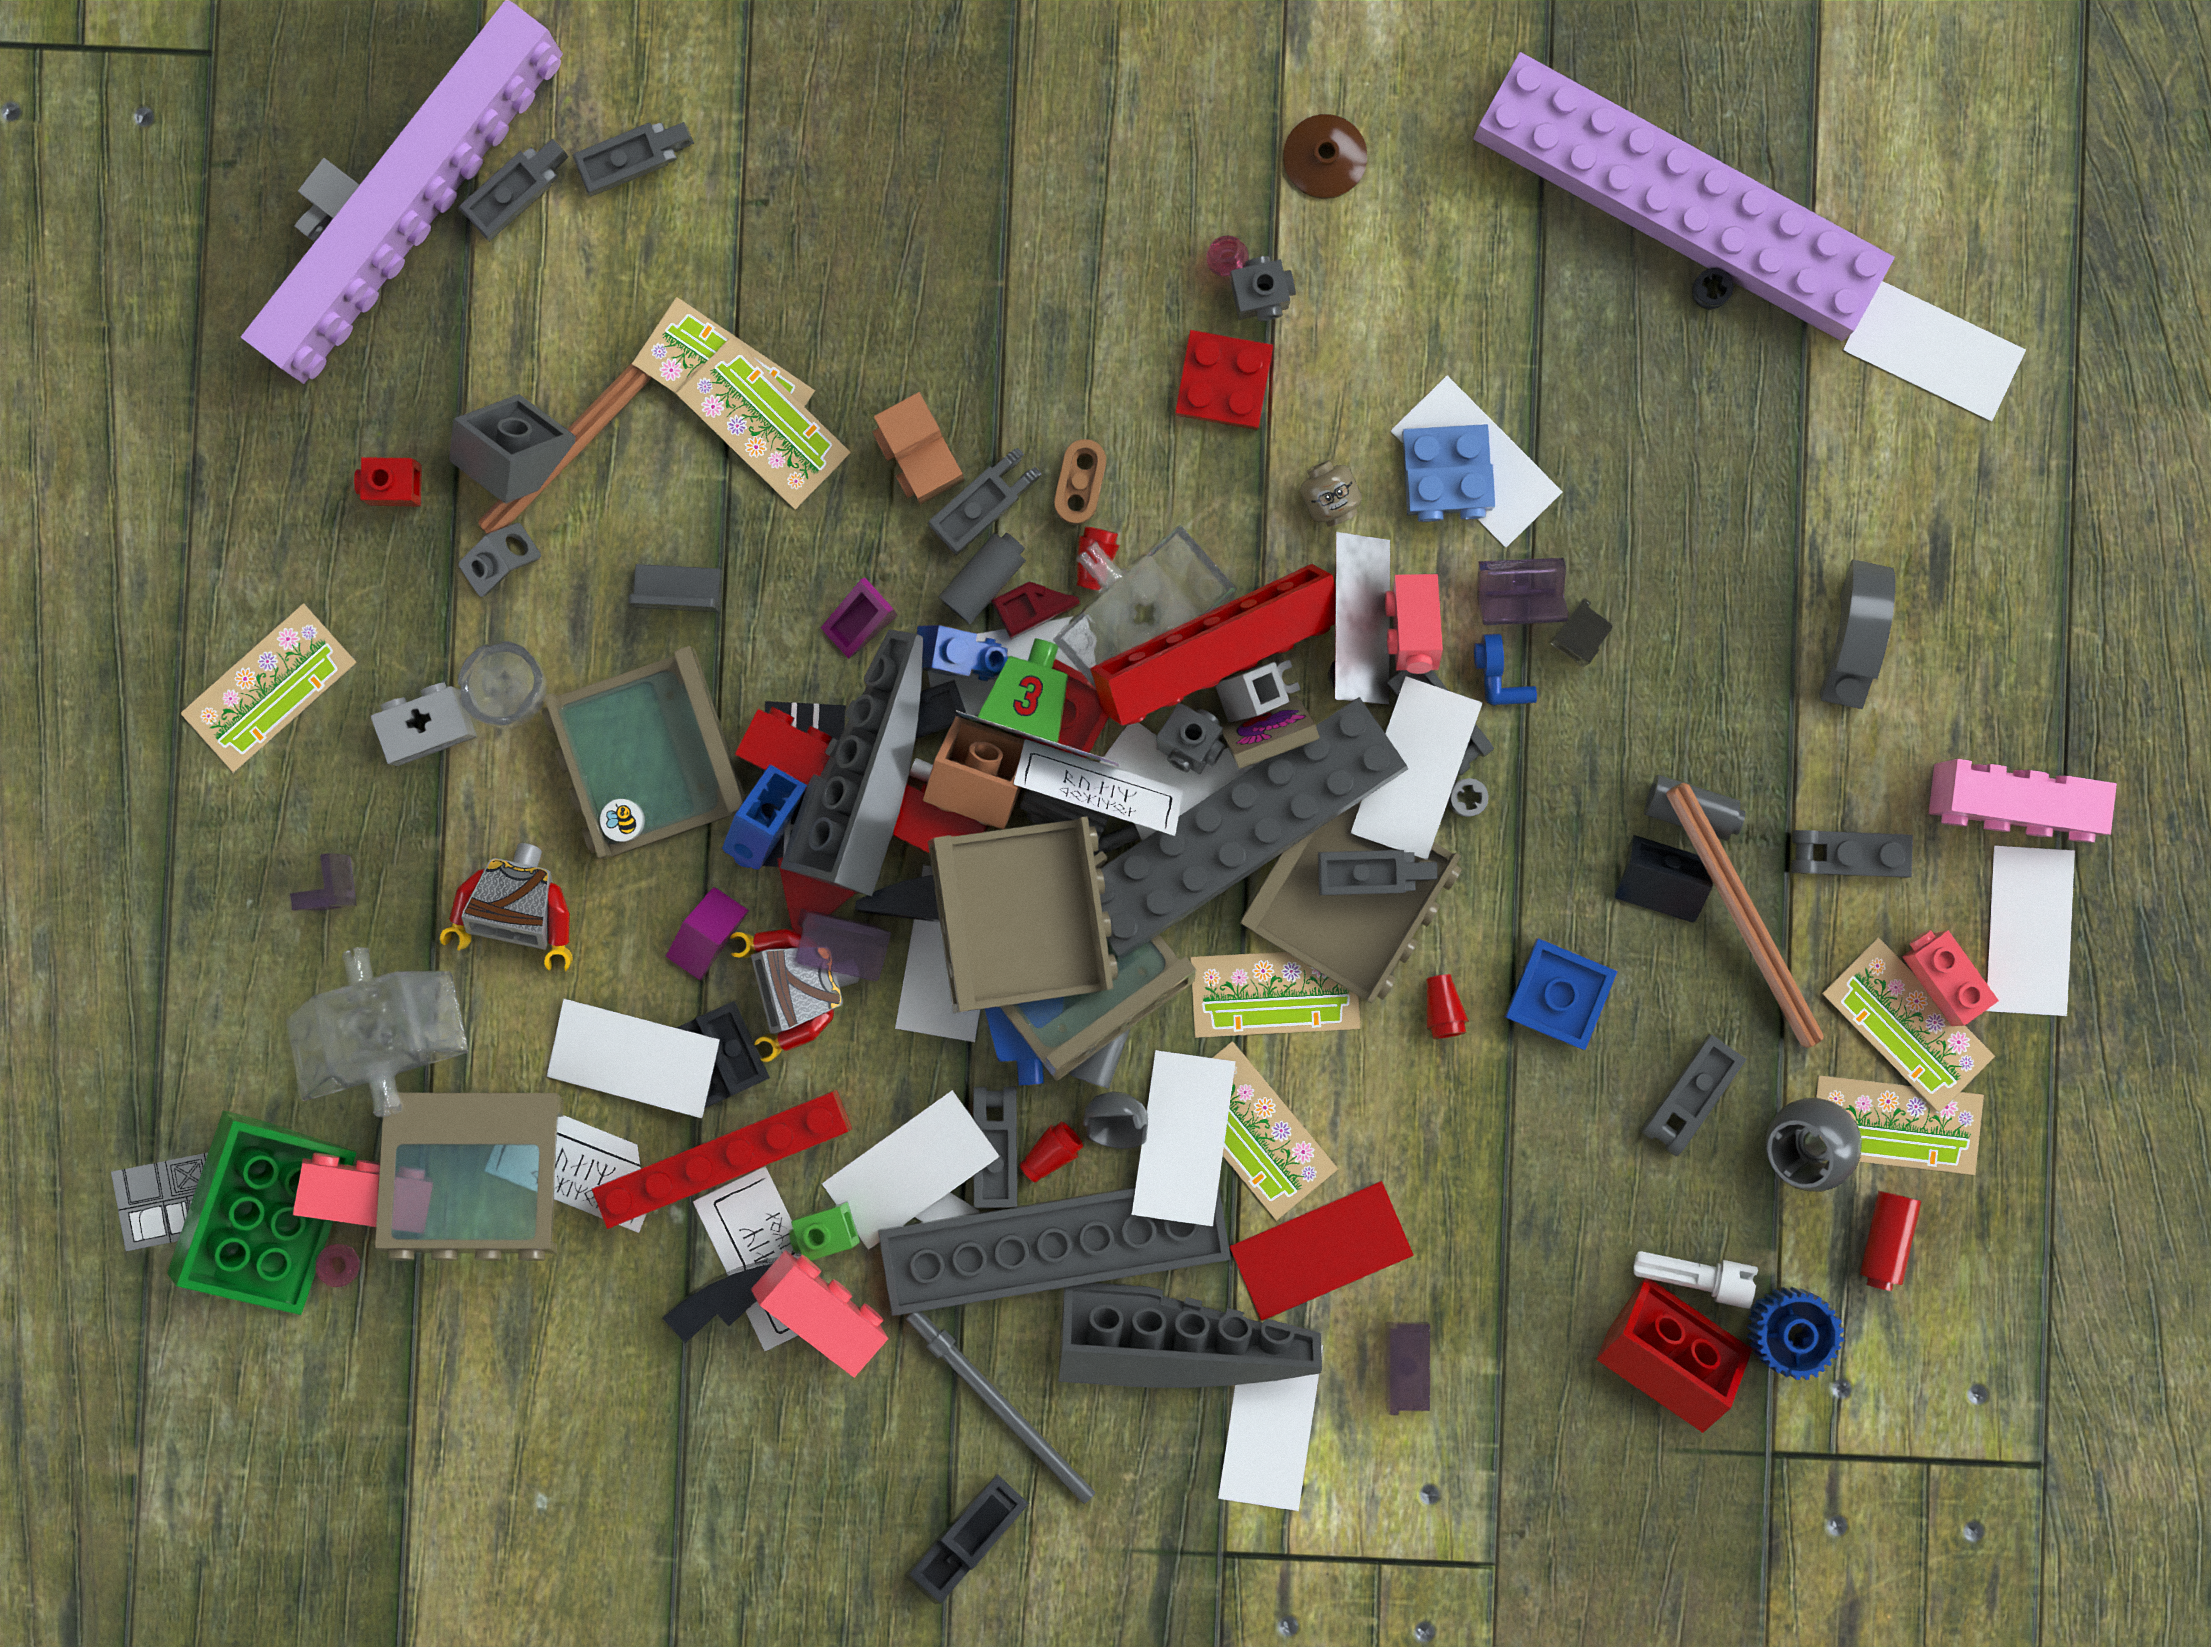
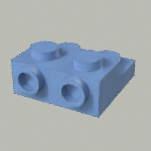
(1448, 472)

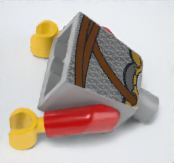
(514, 905)
(795, 996)

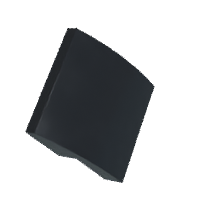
(737, 1058)

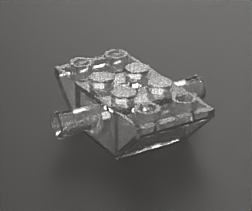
(1169, 577)
(413, 1025)

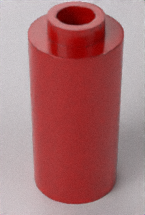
(1889, 1240)

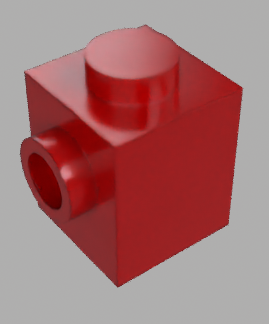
(389, 481)

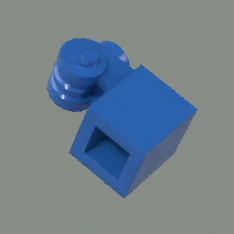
(958, 653)

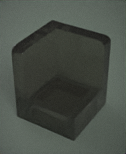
(1581, 633)

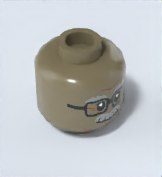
(1331, 493)

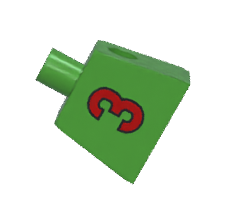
(1029, 694)

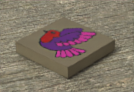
(1269, 733)

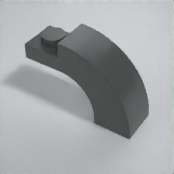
(1862, 634)

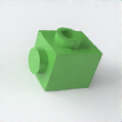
(824, 1232)

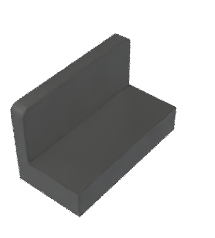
(677, 588)

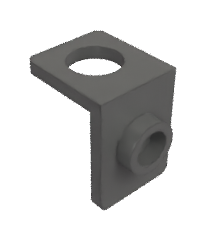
(492, 560)

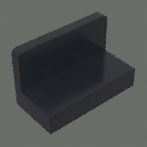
(1664, 879)

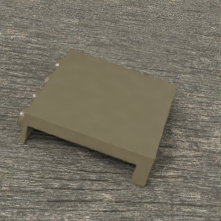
(1022, 914)
(1344, 936)

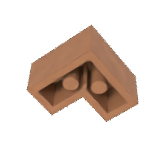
(918, 446)

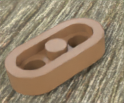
(1079, 482)

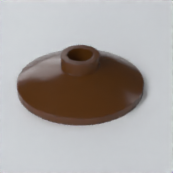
(1323, 176)

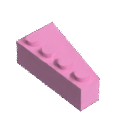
(2021, 799)

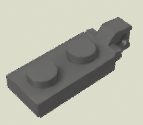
(630, 155)
(513, 189)
(1371, 872)

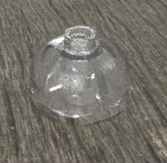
(502, 685)

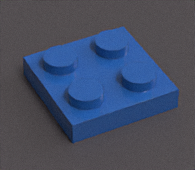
(1560, 994)

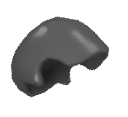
(1116, 1120)

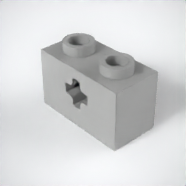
(448, 724)

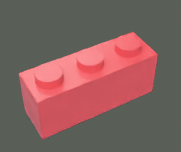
(338, 1190)
(820, 1312)

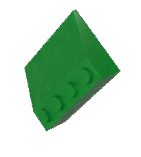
(241, 1219)

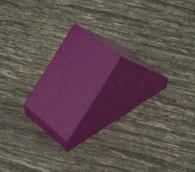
(858, 618)
(706, 932)

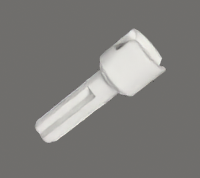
(1728, 1282)

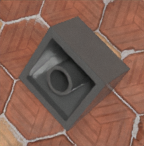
(509, 447)

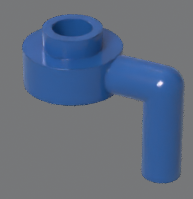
(1490, 658)

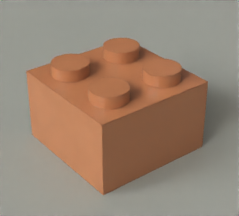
(976, 773)

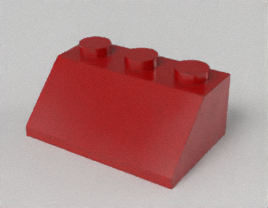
(1675, 1355)

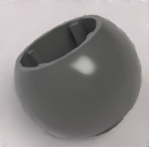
(1798, 1151)

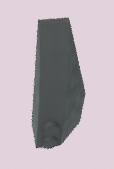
(858, 796)
(1160, 1342)

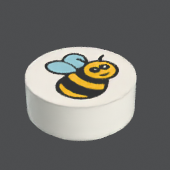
(622, 820)

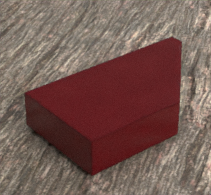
(1031, 607)

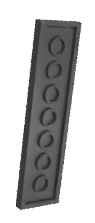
(1246, 826)
(1038, 1250)

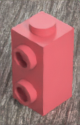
(1416, 622)
(1949, 977)

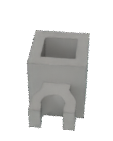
(328, 192)
(1255, 691)

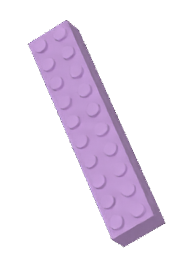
(405, 193)
(1683, 197)

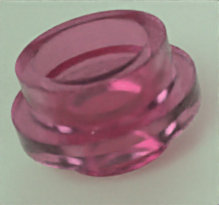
(1226, 254)
(328, 1274)

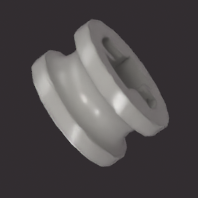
(1475, 787)

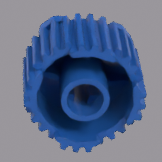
(1812, 1347)

